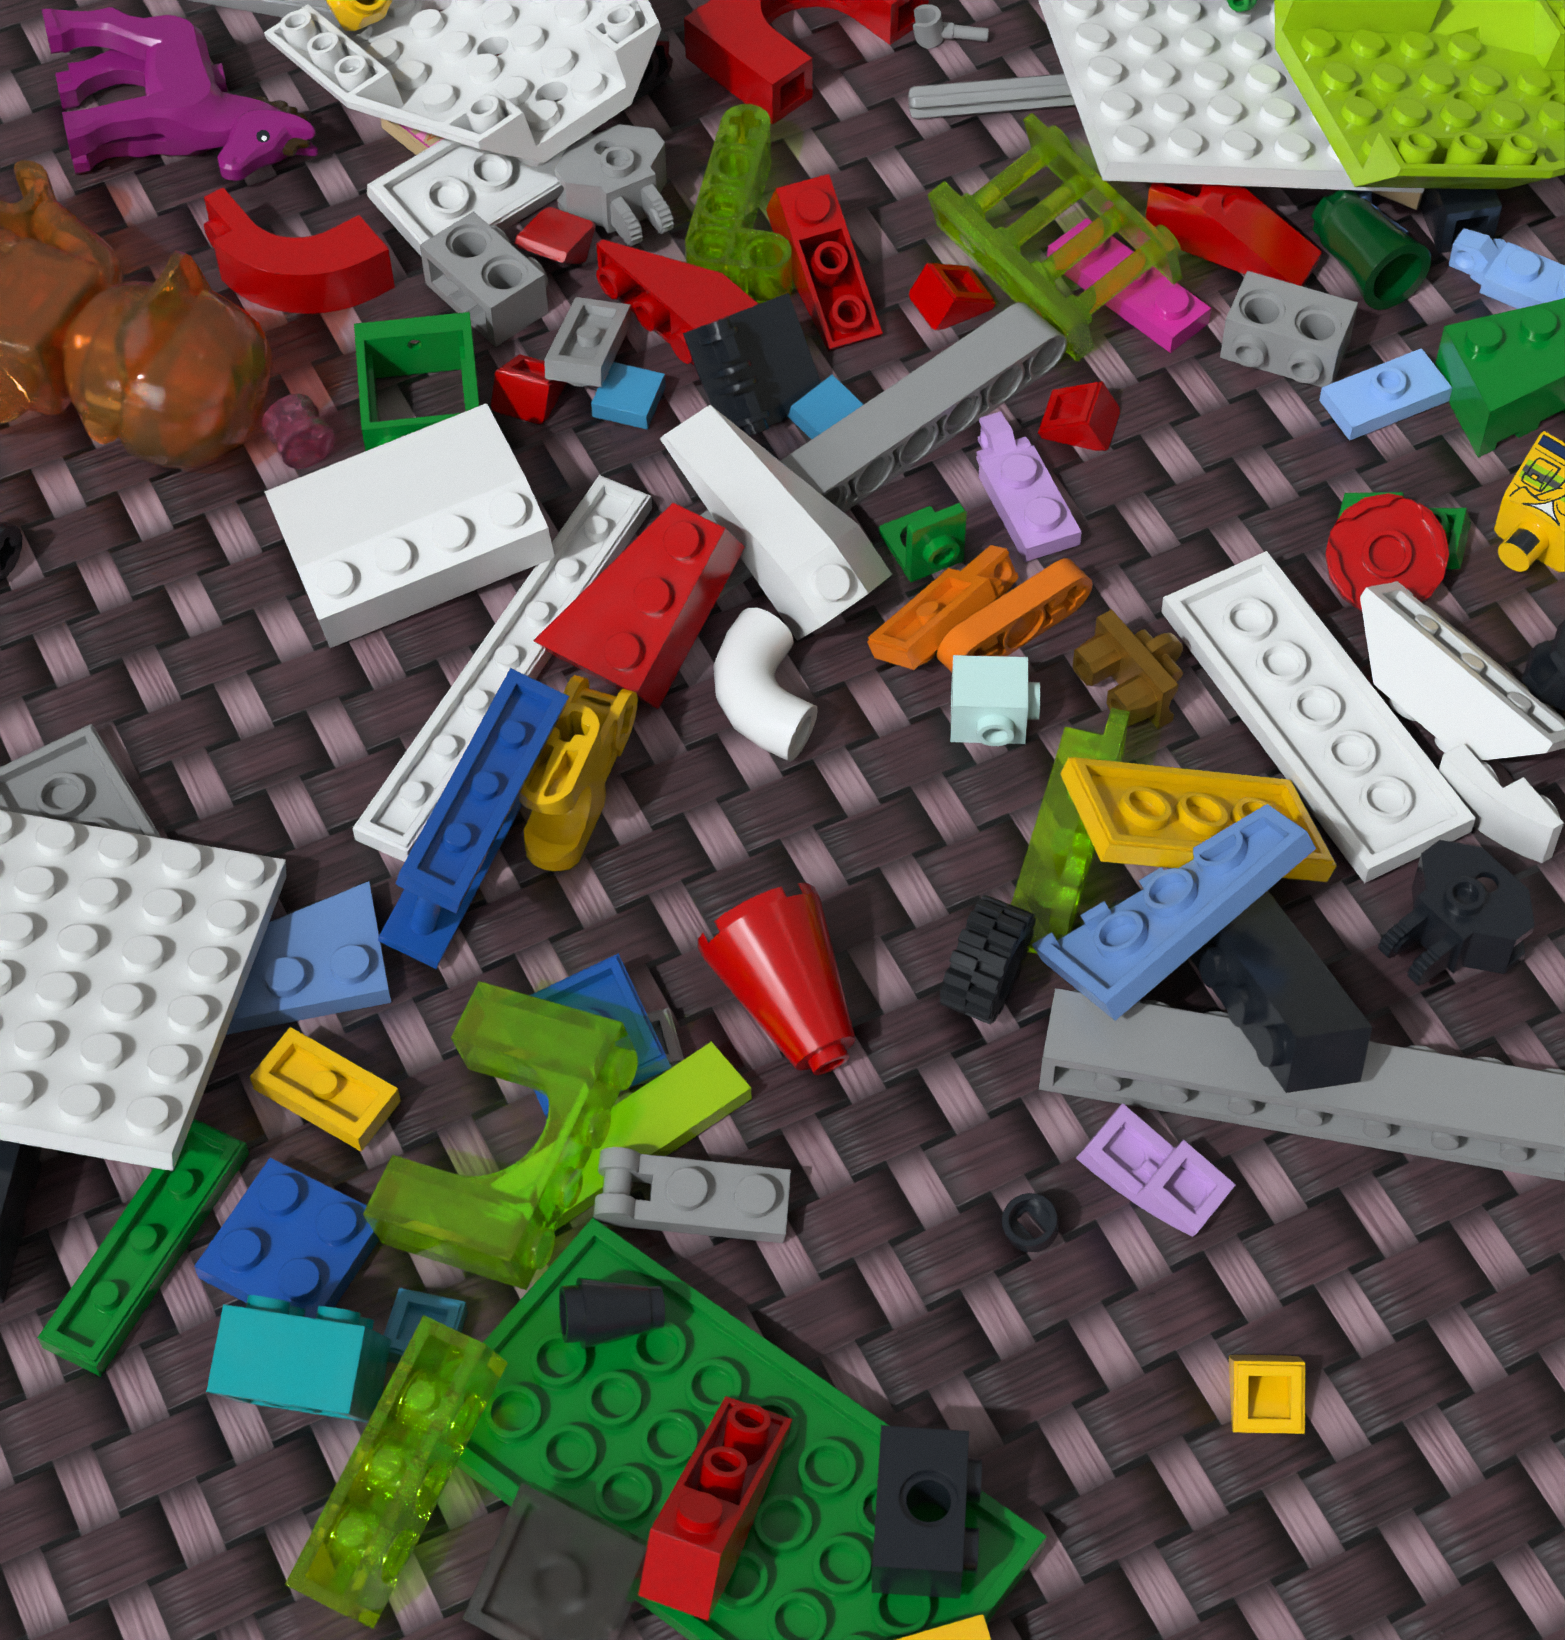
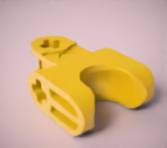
(571, 774)

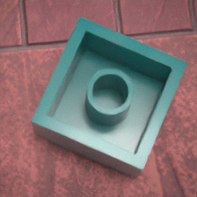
(299, 1362)

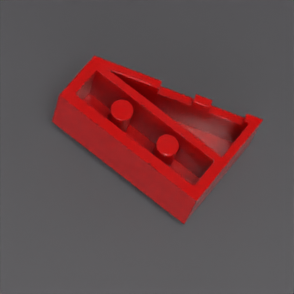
(647, 605)

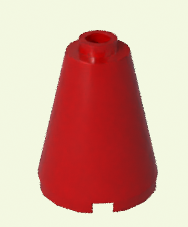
(785, 974)

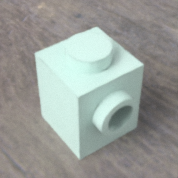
(992, 700)

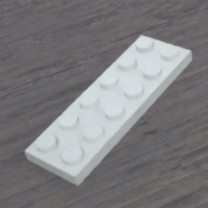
(1317, 716)

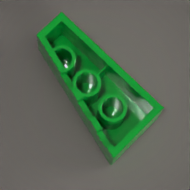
(1505, 372)

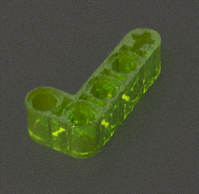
(727, 206)

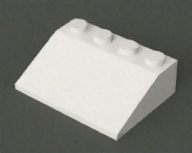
(410, 524)

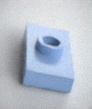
(1385, 394)

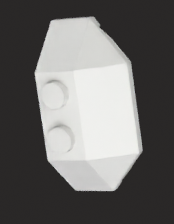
(1450, 682)

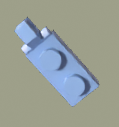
(1508, 270)

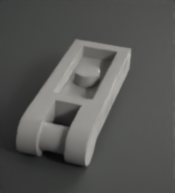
(693, 1196)

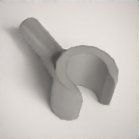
(931, 30)

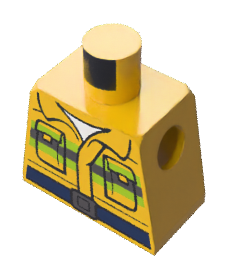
(1534, 509)

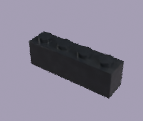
(1285, 999)

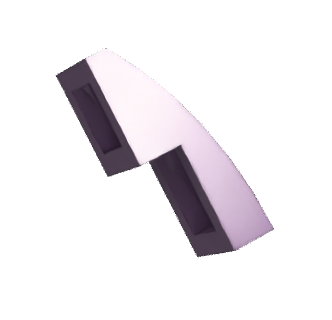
(1153, 1174)

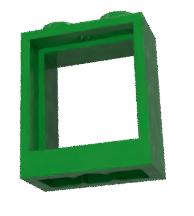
(386, 351)

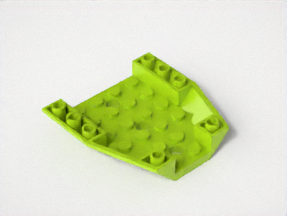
(1432, 87)

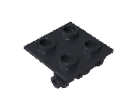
(754, 364)

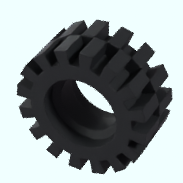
(987, 959)

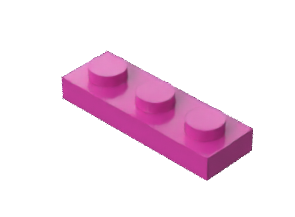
(1149, 303)

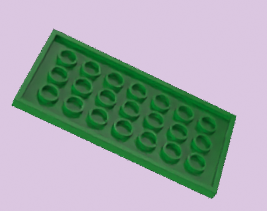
(627, 1414)

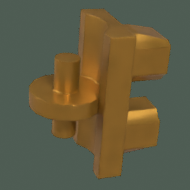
(1138, 663)

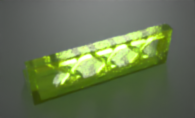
(1060, 847)

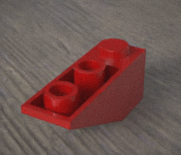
(1232, 230)
(824, 261)
(667, 292)
(712, 1508)

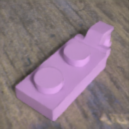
(1023, 491)

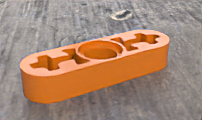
(1019, 614)

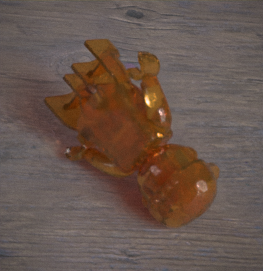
(139, 359)

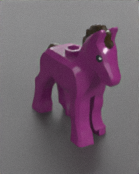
(184, 98)

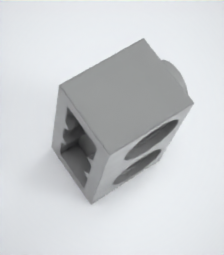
(485, 275)
(1288, 330)

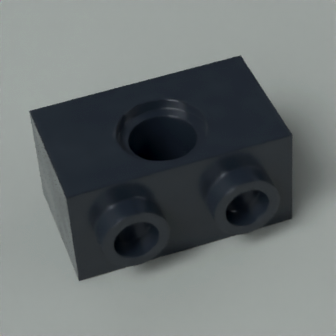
(916, 1554)

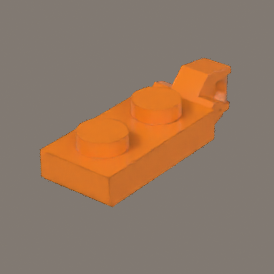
(919, 626)

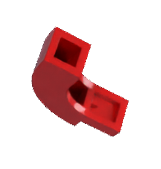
(297, 273)

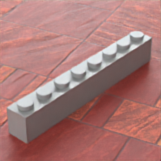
(1404, 1104)

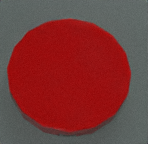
(1384, 543)

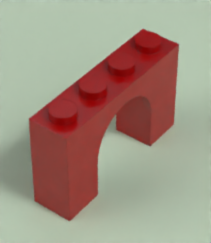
(760, 65)

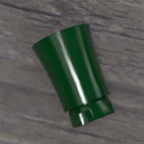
(1370, 249)

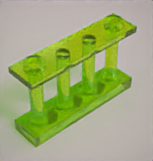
(1034, 284)

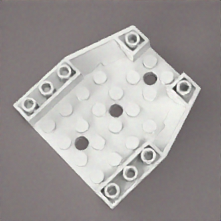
(446, 81)

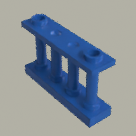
(471, 819)

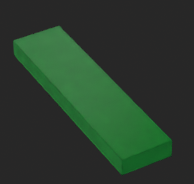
(142, 1250)

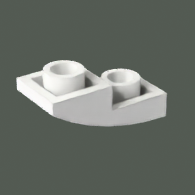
(1508, 815)

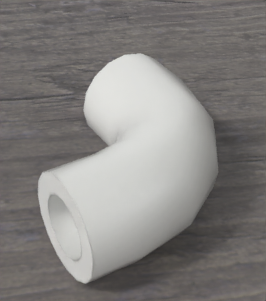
(749, 688)

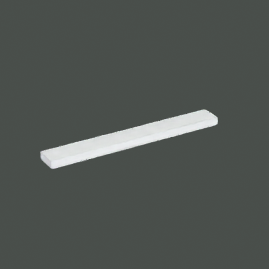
(582, 551)

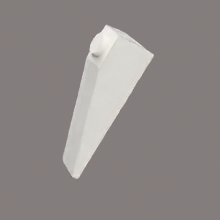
(794, 539)

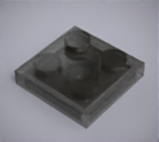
(557, 1573)

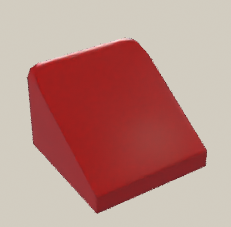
(558, 236)
(949, 295)
(523, 390)
(1081, 416)

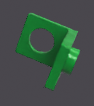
(932, 540)

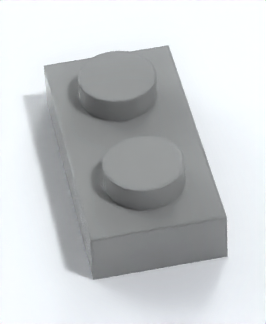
(587, 342)

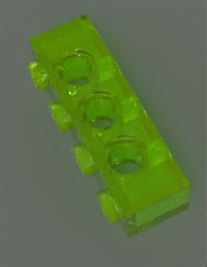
(397, 1472)

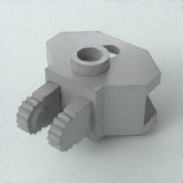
(618, 184)

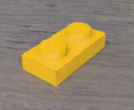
(325, 1089)

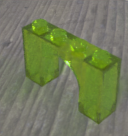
(508, 1219)

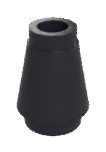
(608, 1311)

